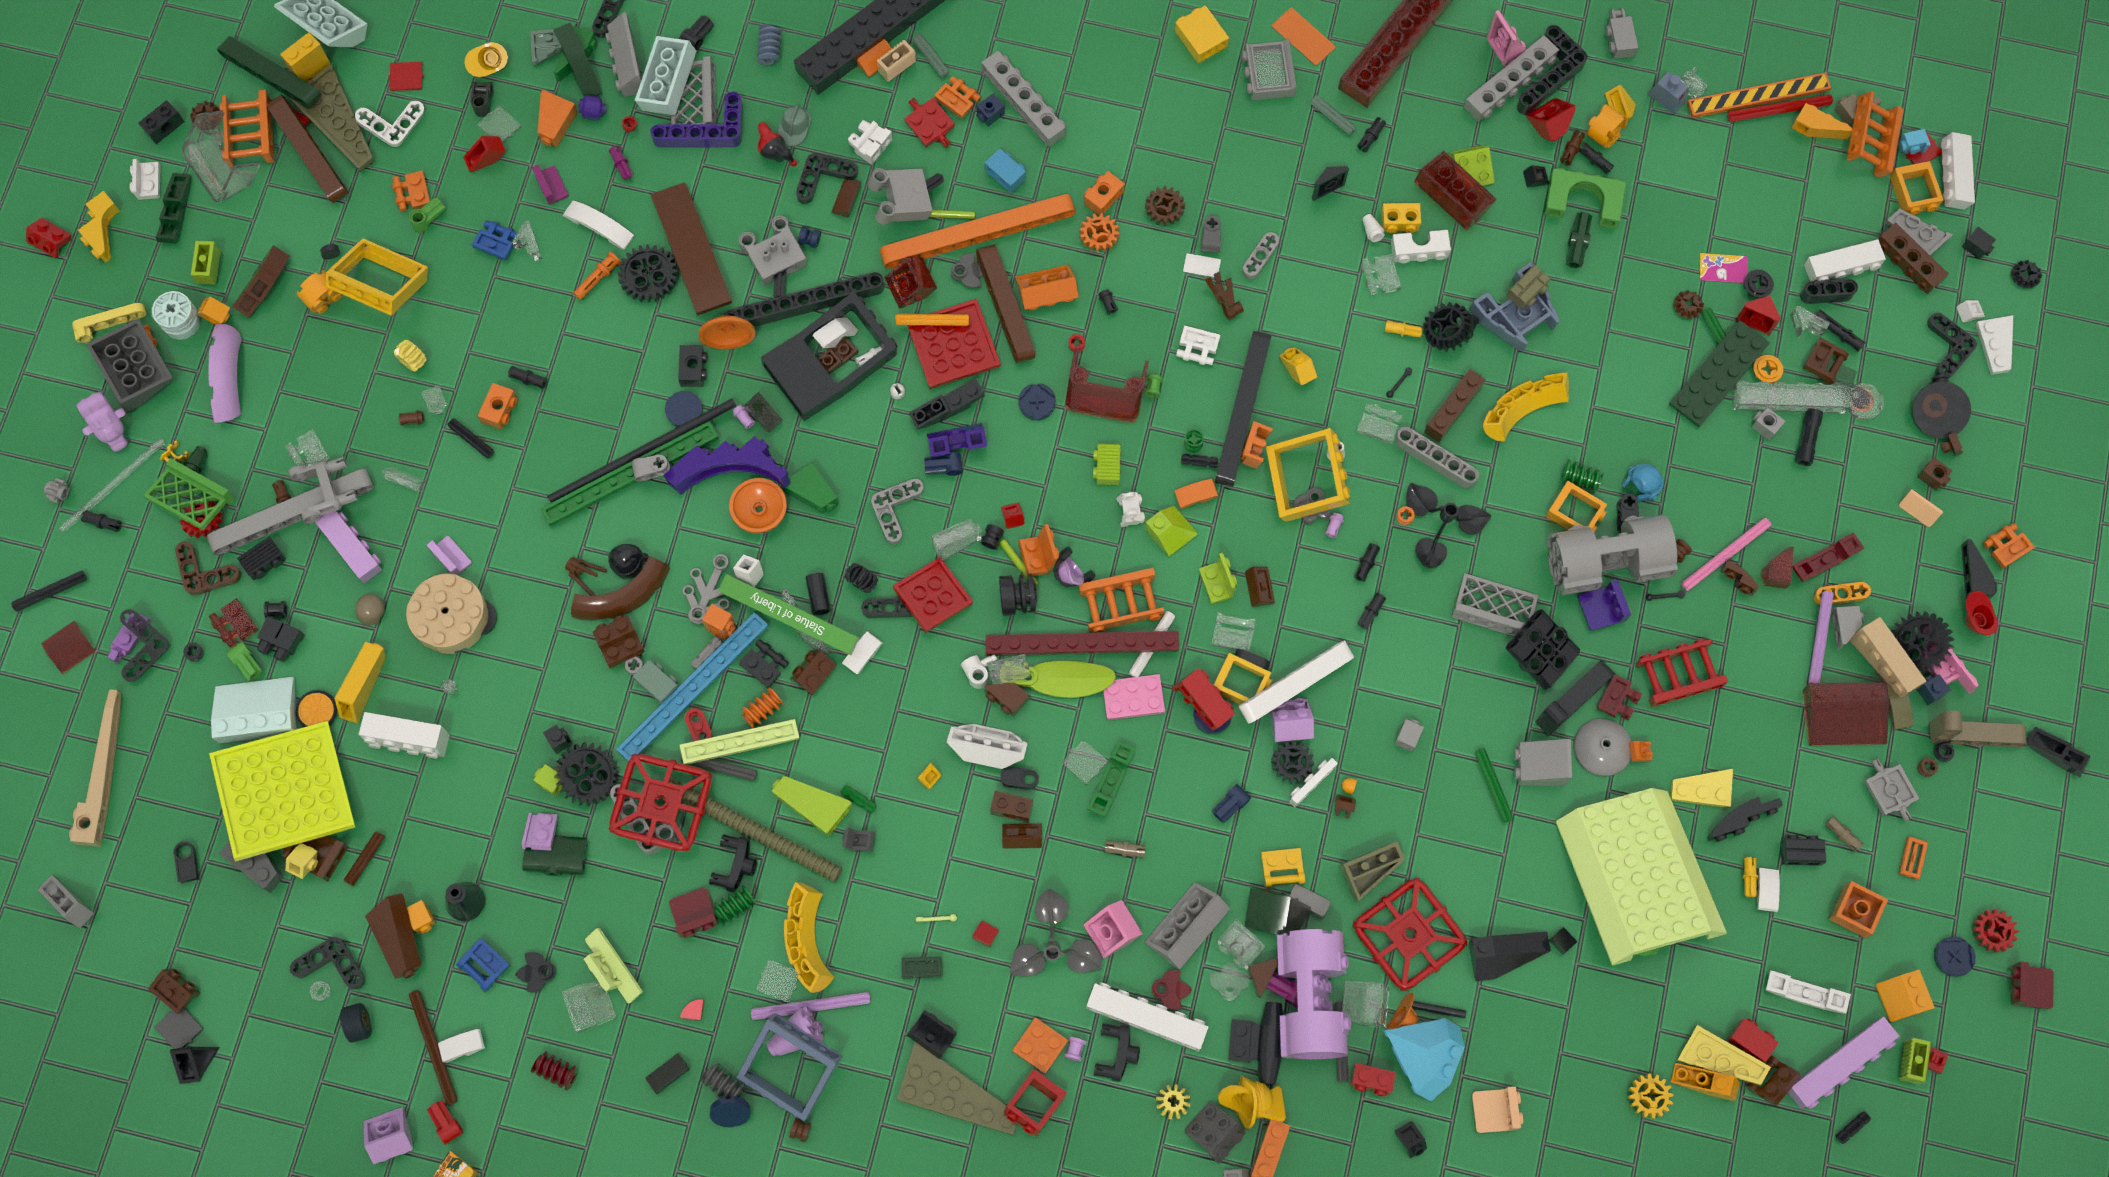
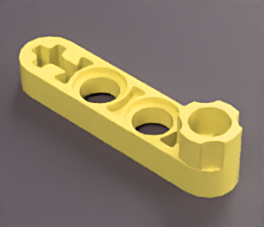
(85, 326)

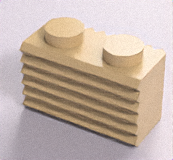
(896, 60)

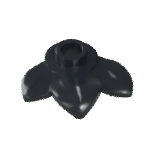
(533, 972)

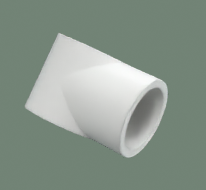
(973, 666)

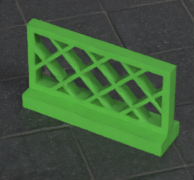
(195, 481)

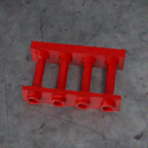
(1678, 691)

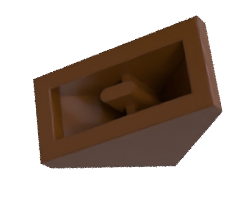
(1261, 975)

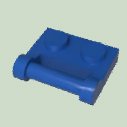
(488, 960)

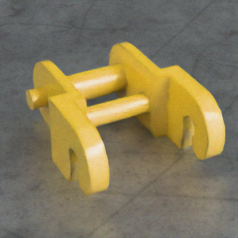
(181, 458)

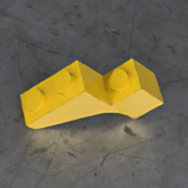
(96, 231)

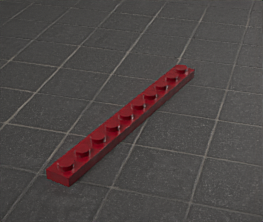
(1082, 643)

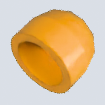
(1349, 785)

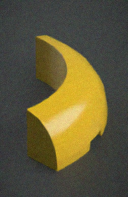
(1523, 400)
(800, 938)

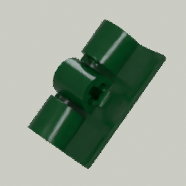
(564, 857)

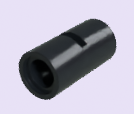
(818, 593)

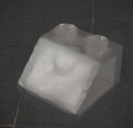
(1240, 945)

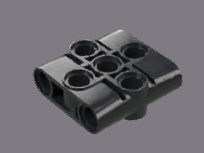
(1543, 666)

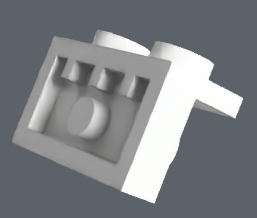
(145, 179)

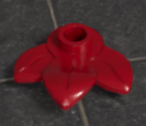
(1173, 990)

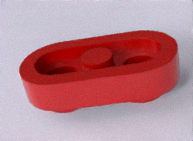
(699, 727)

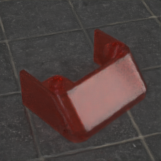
(1101, 399)

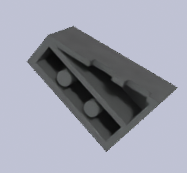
(258, 868)

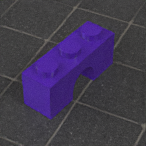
(962, 437)

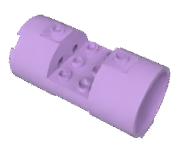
(1315, 1028)

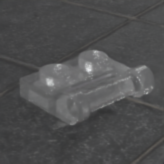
(1233, 638)

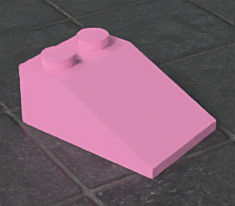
(1504, 39)

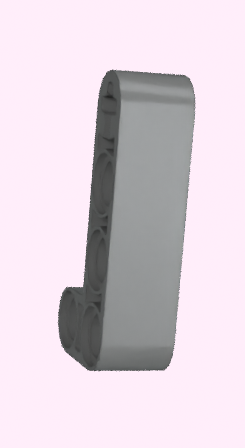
(658, 831)

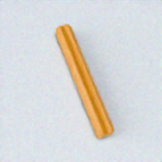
(932, 319)

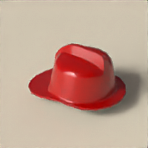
(1980, 614)

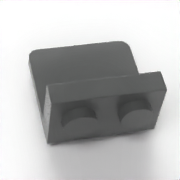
(1215, 1131)

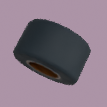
(355, 1022)

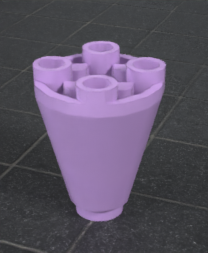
(802, 1019)

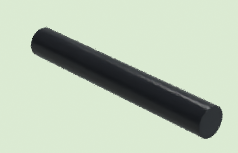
(1439, 1009)

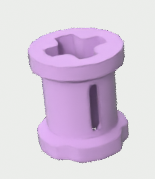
(1075, 1049)

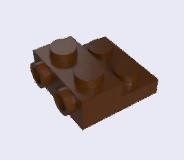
(618, 641)

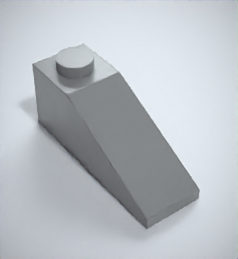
(65, 902)

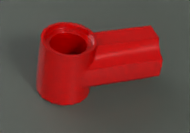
(447, 1126)

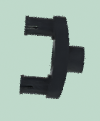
(741, 865)
(1125, 1054)

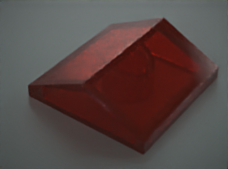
(68, 647)

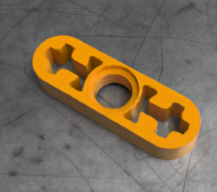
(1849, 588)

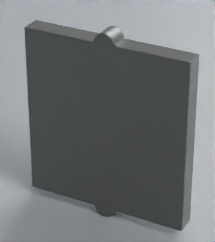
(178, 1028)

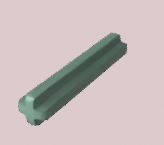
(930, 55)
(1333, 115)

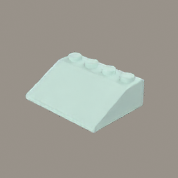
(326, 21)
(253, 710)

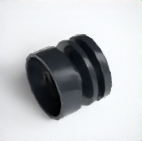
(1017, 594)

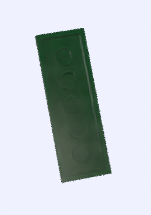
(1719, 373)

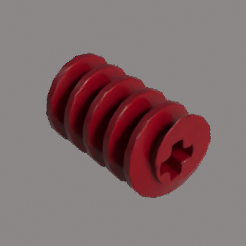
(554, 1070)

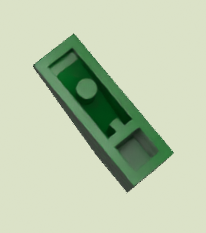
(588, 42)

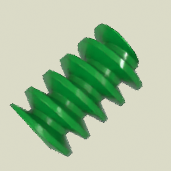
(1581, 476)
(733, 905)

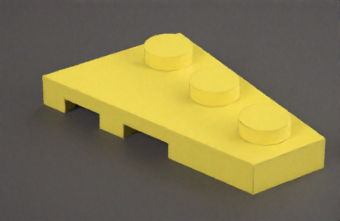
(1704, 789)

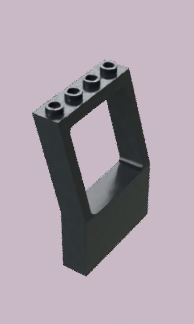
(803, 376)

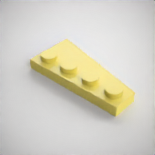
(1719, 1056)

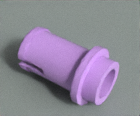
(743, 416)
(1334, 525)

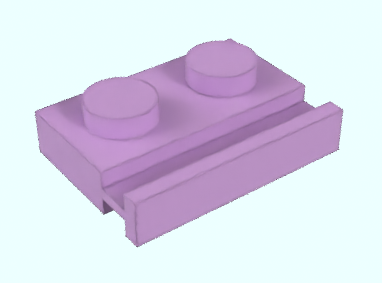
(540, 831)

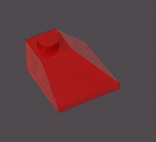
(1552, 118)

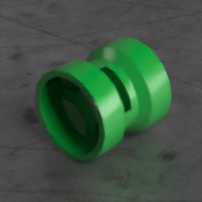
(1196, 437)

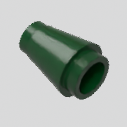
(196, 459)

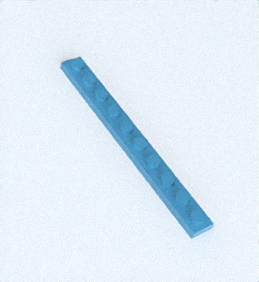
(693, 687)

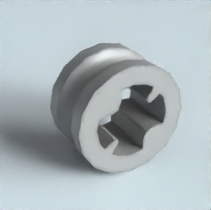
(630, 662)

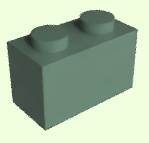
(655, 682)

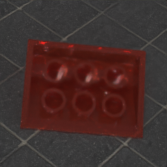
(1846, 713)

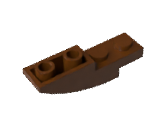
(261, 282)

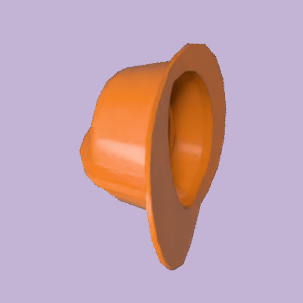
(1404, 1014)

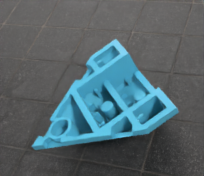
(1428, 1054)

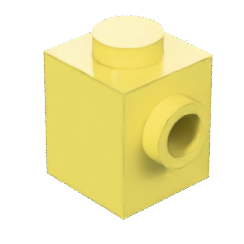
(301, 861)

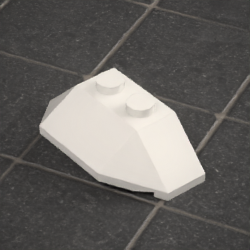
(986, 745)

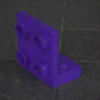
(1604, 606)

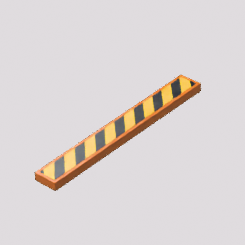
(1759, 95)

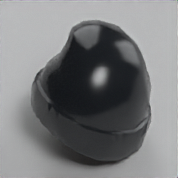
(627, 560)

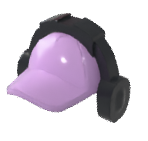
(1068, 572)

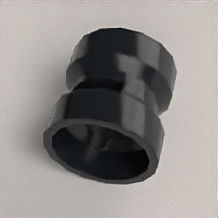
(991, 537)

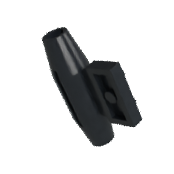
(1258, 1042)

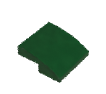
(1267, 911)

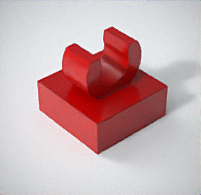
(1937, 1060)

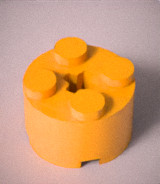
(1606, 126)
(316, 295)

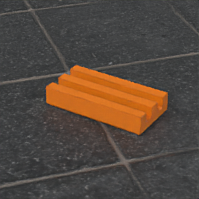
(1902, 871)

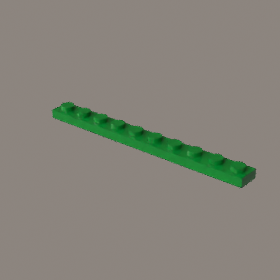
(624, 475)

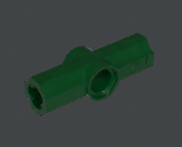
(1579, 240)

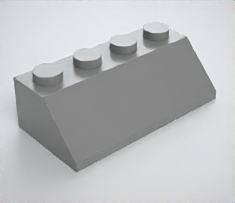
(625, 56)
(1187, 925)

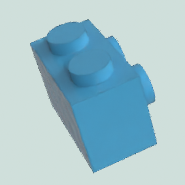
(1005, 170)

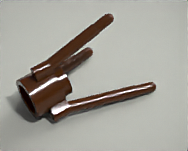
(577, 567)

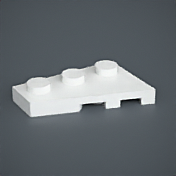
(1997, 343)

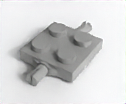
(1891, 790)

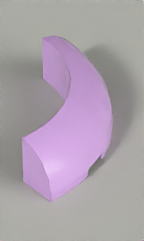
(223, 372)

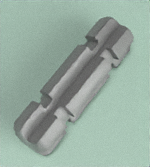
(706, 652)

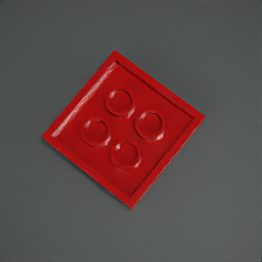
(932, 595)

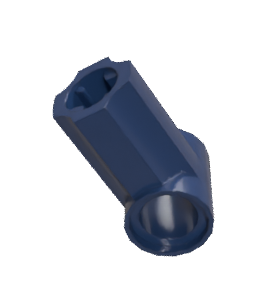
(948, 464)
(1234, 800)

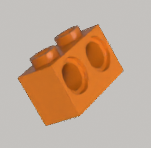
(719, 622)

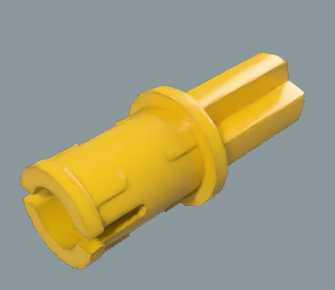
(1403, 329)
(1750, 877)

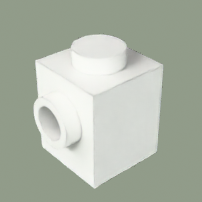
(748, 570)

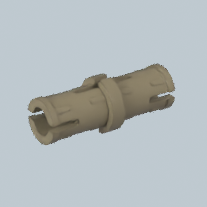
(1844, 834)
(1125, 848)

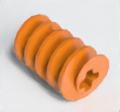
(761, 707)

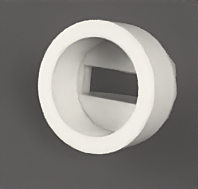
(894, 393)

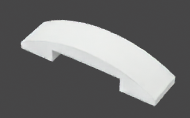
(599, 223)
(1807, 994)

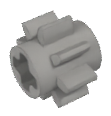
(56, 490)

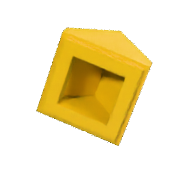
(929, 776)

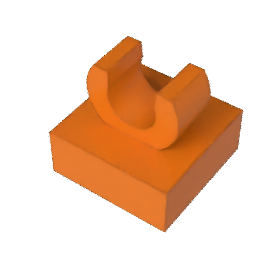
(1640, 751)

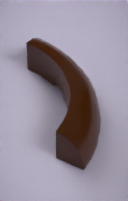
(625, 599)

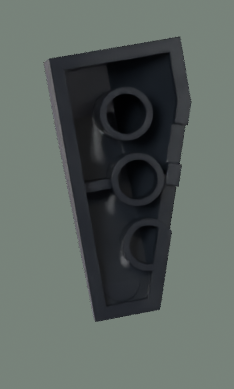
(1503, 953)

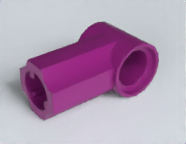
(1284, 988)

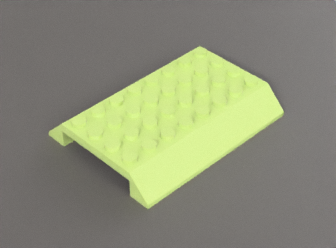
(1638, 874)

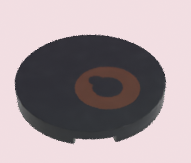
(1941, 409)

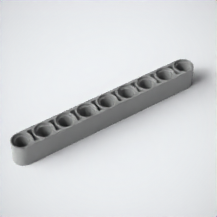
(282, 514)

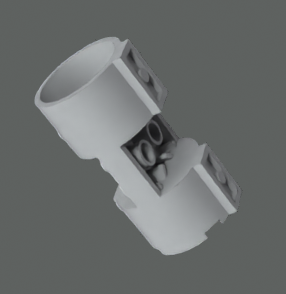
(1643, 547)

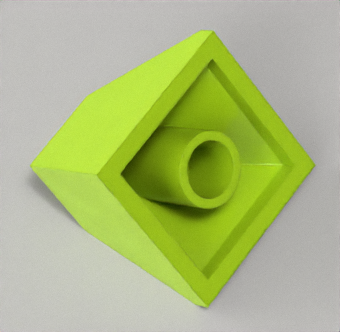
(1170, 530)

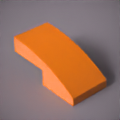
(1196, 492)

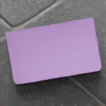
(450, 555)

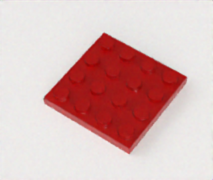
(952, 350)

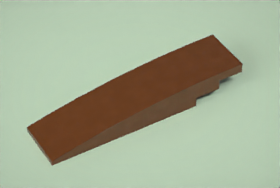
(691, 249)

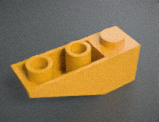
(1816, 123)
(1706, 1081)

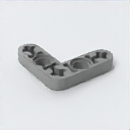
(886, 508)

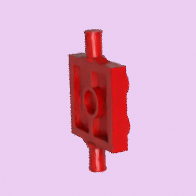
(929, 122)

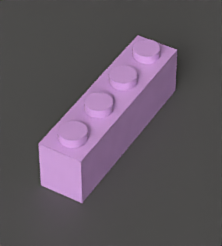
(348, 545)

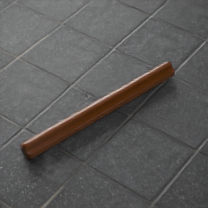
(432, 1047)

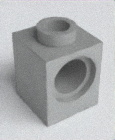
(1766, 430)
(1409, 735)

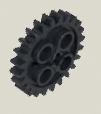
(664, 268)
(1936, 635)
(576, 759)

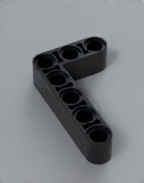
(1555, 74)
(1574, 698)

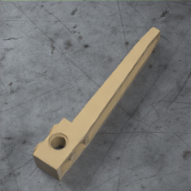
(100, 782)

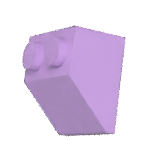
(387, 1136)

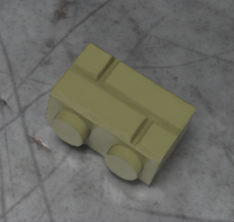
(1528, 287)

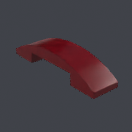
(1828, 558)

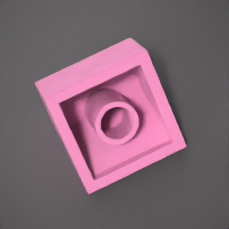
(1112, 928)

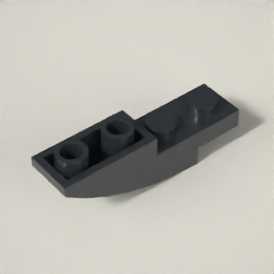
(947, 406)
(1740, 817)

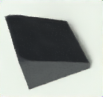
(1535, 176)
(1563, 941)

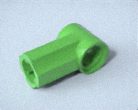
(427, 214)
(242, 657)

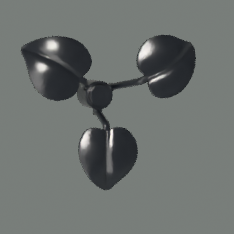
(1470, 520)

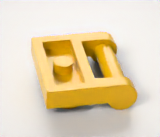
(1282, 861)

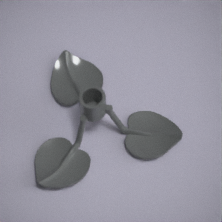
(1028, 961)

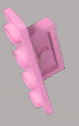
(1953, 669)

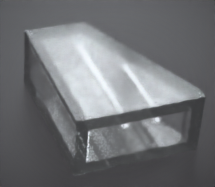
(955, 538)

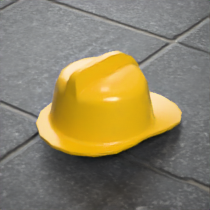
(486, 59)

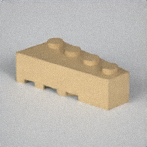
(1888, 657)

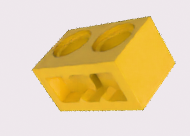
(1400, 212)

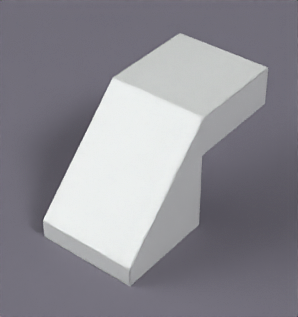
(834, 331)

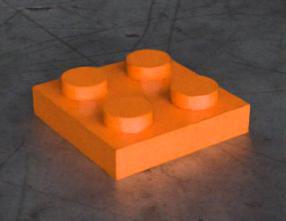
(1040, 1045)

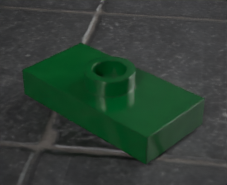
(921, 967)

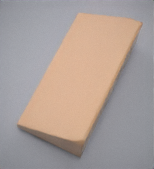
(1920, 508)

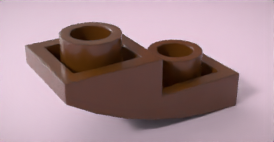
(838, 356)
(1745, 582)

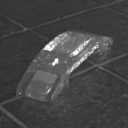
(812, 642)

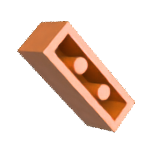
(1270, 1149)

